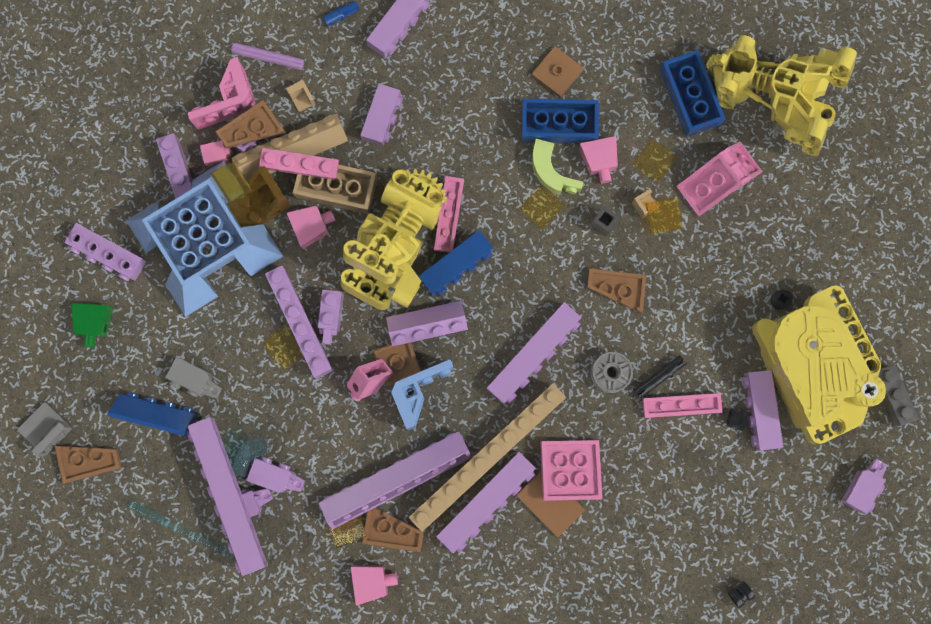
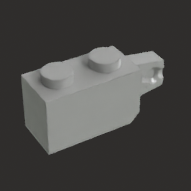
(193, 378)

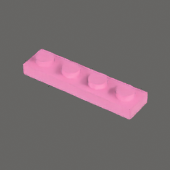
(299, 163)
(449, 215)
(682, 405)

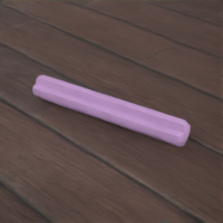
(267, 56)

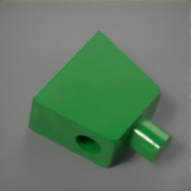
(91, 322)

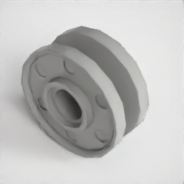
(620, 364)

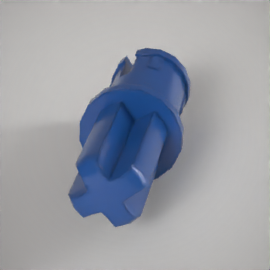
(341, 13)

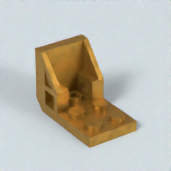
(261, 203)

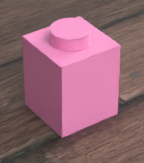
(215, 153)

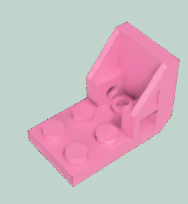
(236, 98)
(719, 178)

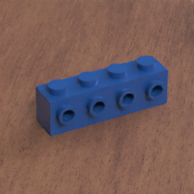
(456, 263)

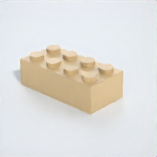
(349, 191)

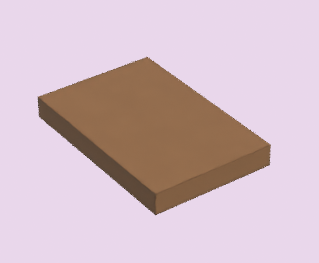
(554, 514)

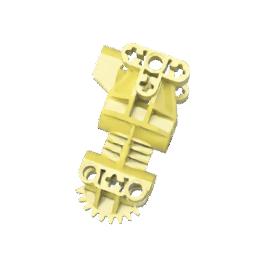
(790, 87)
(388, 243)

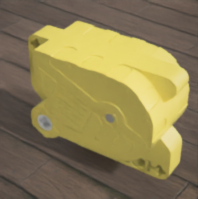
(820, 365)

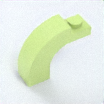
(547, 175)

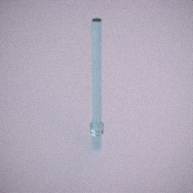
(148, 513)

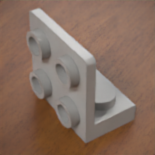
(44, 429)

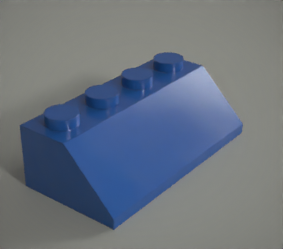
(153, 415)

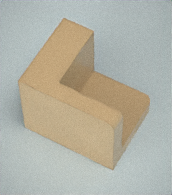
(300, 95)
(640, 203)

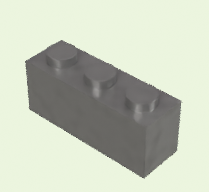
(896, 398)

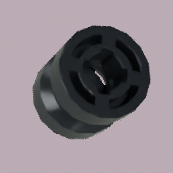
(744, 591)

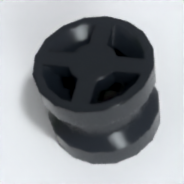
(777, 301)
(737, 419)

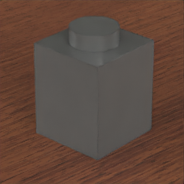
(605, 220)

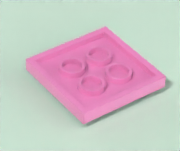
(571, 470)

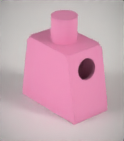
(600, 157)
(310, 224)
(368, 379)
(371, 582)

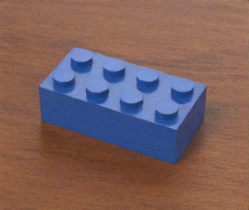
(692, 93)
(560, 120)

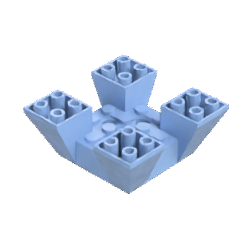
(190, 266)

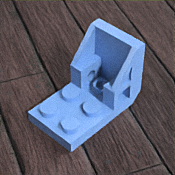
(411, 405)

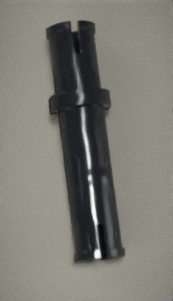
(666, 372)

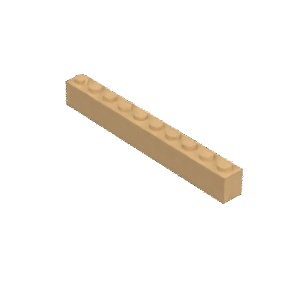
(487, 457)

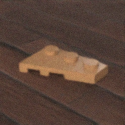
(250, 126)
(619, 286)
(81, 463)
(389, 532)

